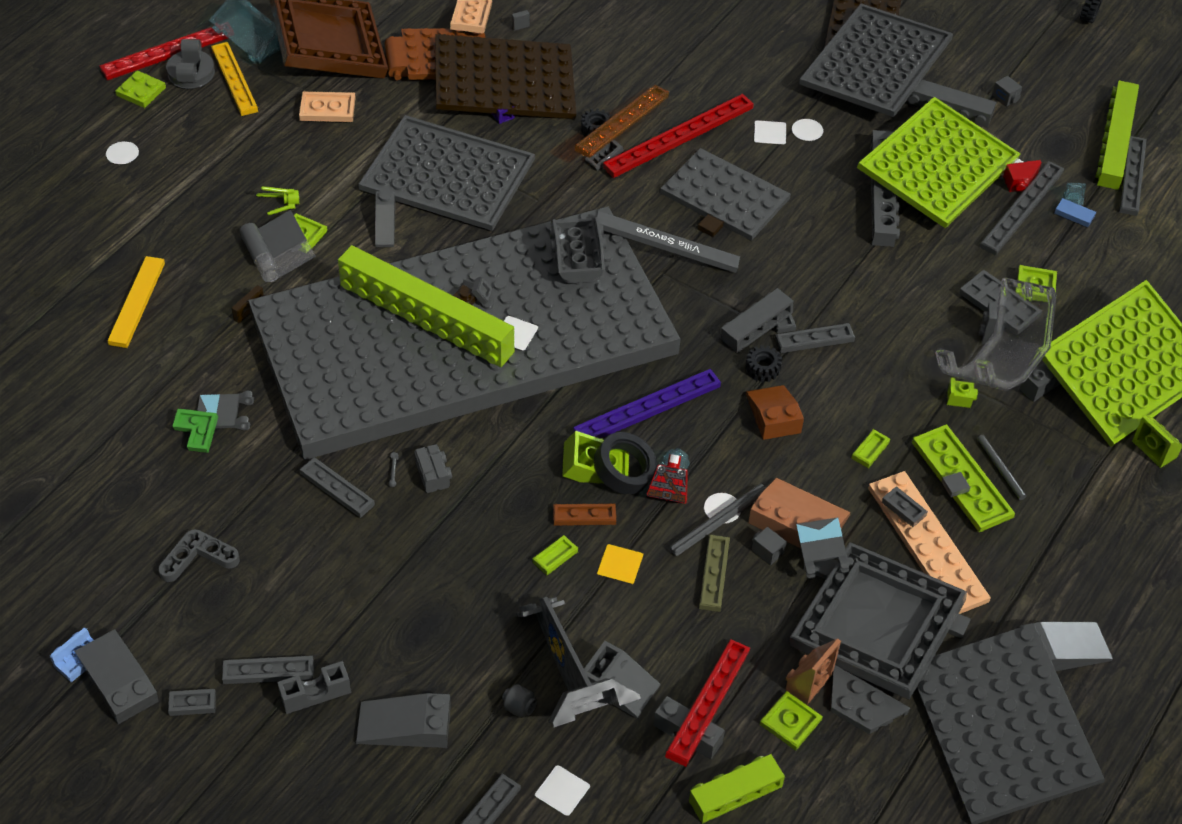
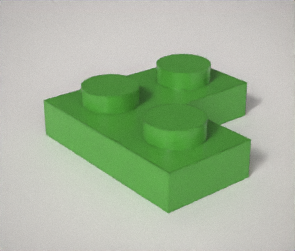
(200, 425)

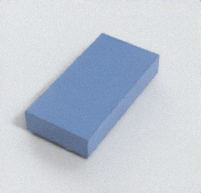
(1075, 212)

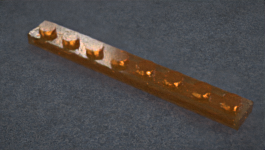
(621, 121)

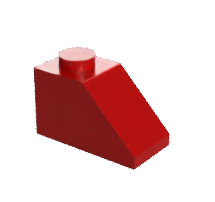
(1021, 174)

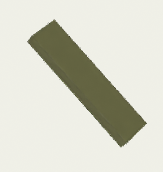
(714, 573)

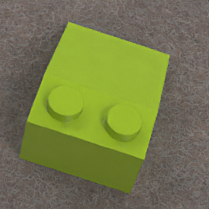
(579, 458)

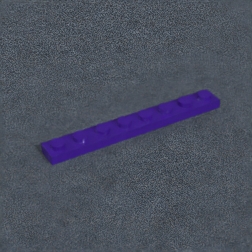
(650, 405)

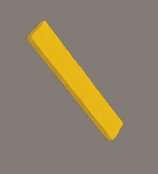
(234, 79)
(136, 302)

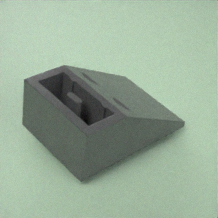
(617, 665)

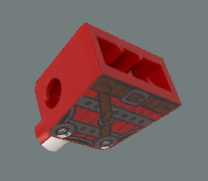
(670, 481)

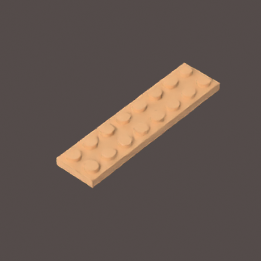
(931, 543)

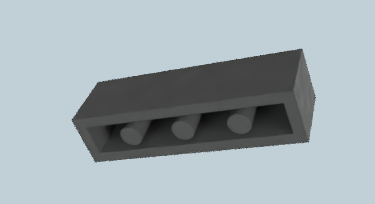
(757, 320)

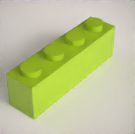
(736, 788)

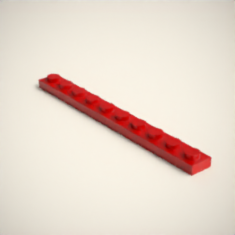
(677, 135)

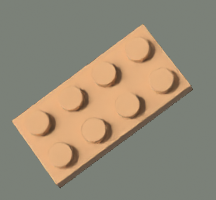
(471, 16)

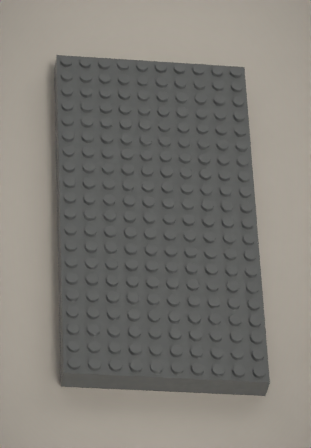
(369, 374)

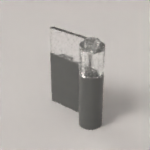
(277, 246)

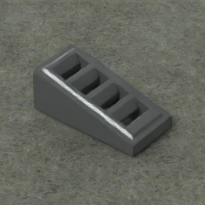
(615, 146)

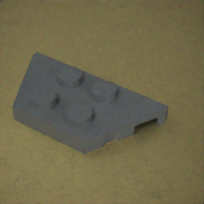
(863, 703)

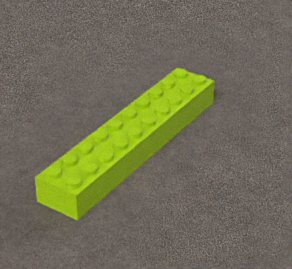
(426, 306)

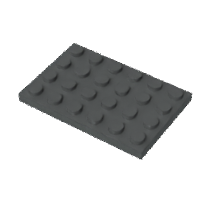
(726, 193)

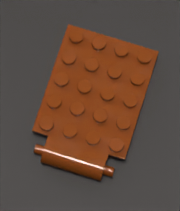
(415, 52)

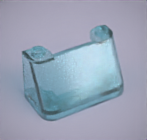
(247, 29)

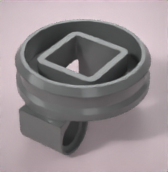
(182, 66)

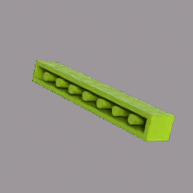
(1117, 135)

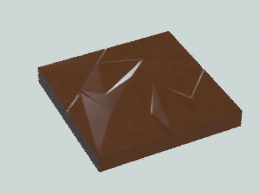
(329, 36)

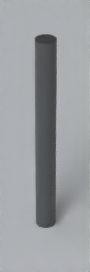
(1001, 467)

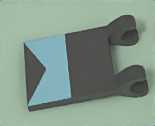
(227, 408)
(821, 542)

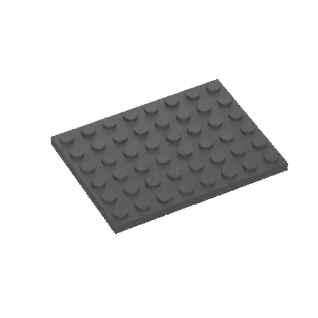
(876, 59)
(448, 172)
(1006, 725)

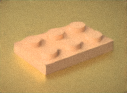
(327, 106)

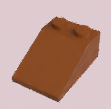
(775, 412)

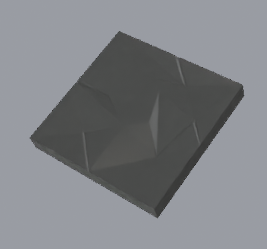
(883, 616)

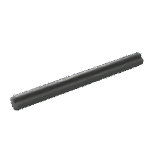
(716, 520)

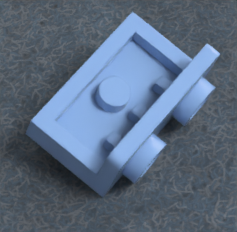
(64, 656)

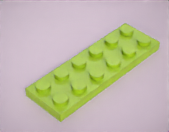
(948, 456)

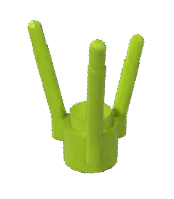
(290, 196)

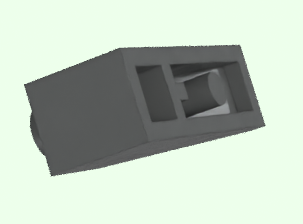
(385, 218)

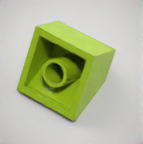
(1156, 441)

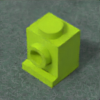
(961, 393)

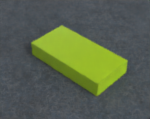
(870, 448)
(555, 555)

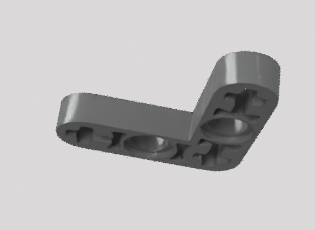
(197, 547)

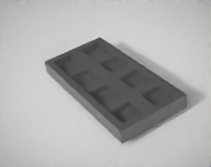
(981, 290)

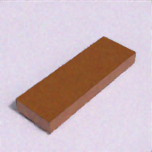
(584, 514)

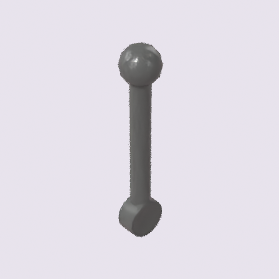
(394, 456)

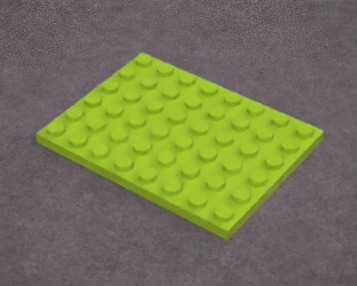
(938, 161)
(1122, 362)

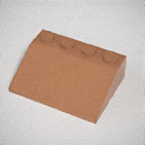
(785, 505)

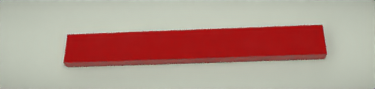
(156, 54)
(707, 703)

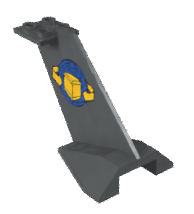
(581, 693)

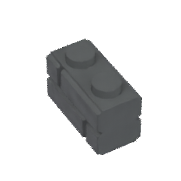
(432, 468)

